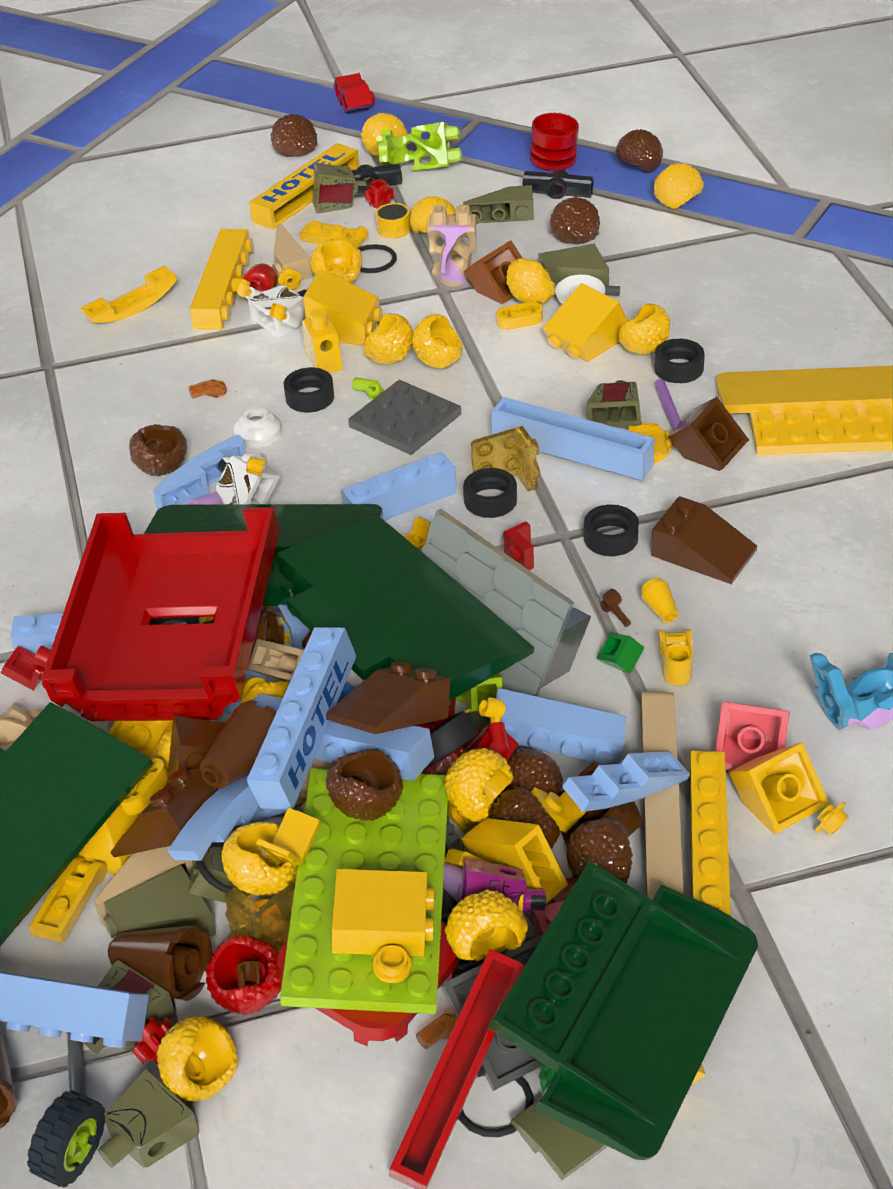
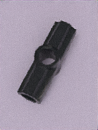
(389, 173)
(570, 184)

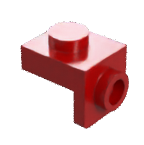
(518, 544)
(23, 669)

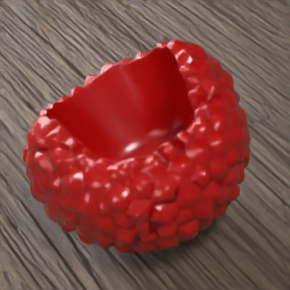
(223, 977)

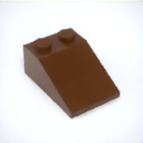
(701, 541)
(394, 700)
(166, 813)

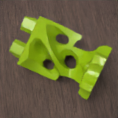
(394, 149)

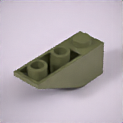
(503, 205)

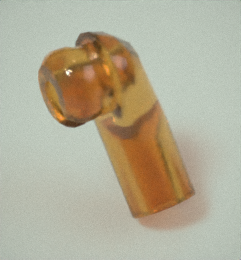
(211, 388)
(436, 1030)

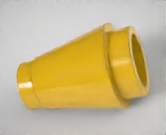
(659, 598)

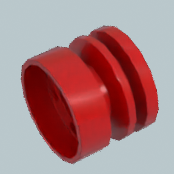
(554, 141)

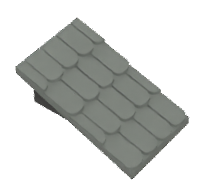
(515, 596)

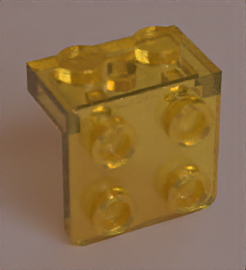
(509, 451)
(266, 922)

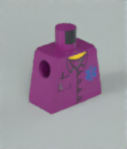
(505, 879)

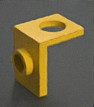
(293, 837)

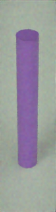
(668, 403)

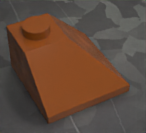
(490, 273)

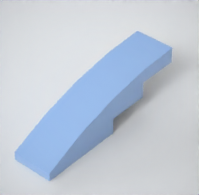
(197, 474)
(626, 782)
(214, 821)

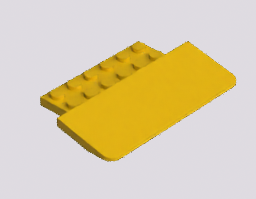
(813, 408)

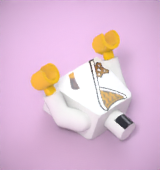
(273, 309)
(246, 479)

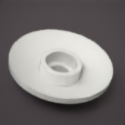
(569, 284)

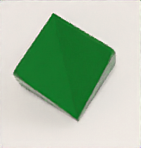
(620, 652)

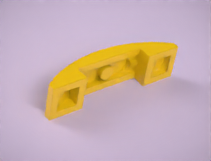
(137, 300)

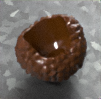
(293, 136)
(640, 149)
(575, 221)
(158, 449)
(533, 770)
(364, 784)
(521, 806)
(604, 844)

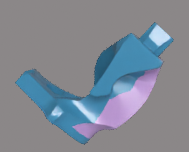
(864, 702)

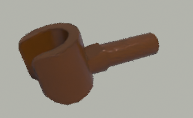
(610, 602)
(248, 972)

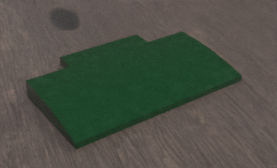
(397, 606)
(54, 797)

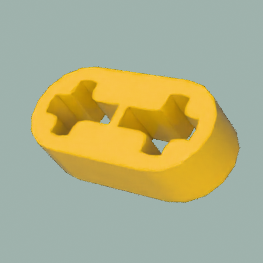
(519, 315)
(150, 783)

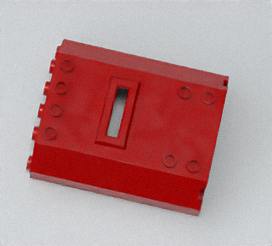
(123, 667)

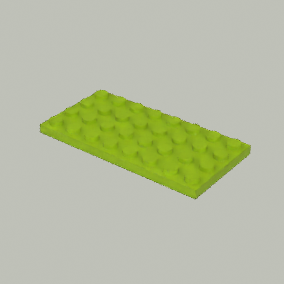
(403, 840)

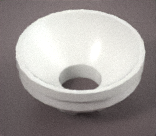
(258, 432)

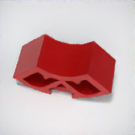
(353, 92)

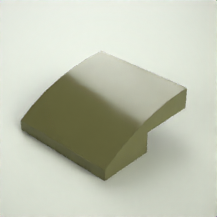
(559, 1145)

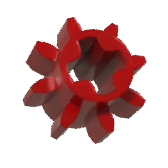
(379, 193)
(151, 1039)

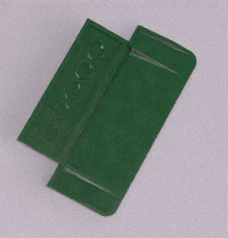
(295, 521)
(624, 1006)

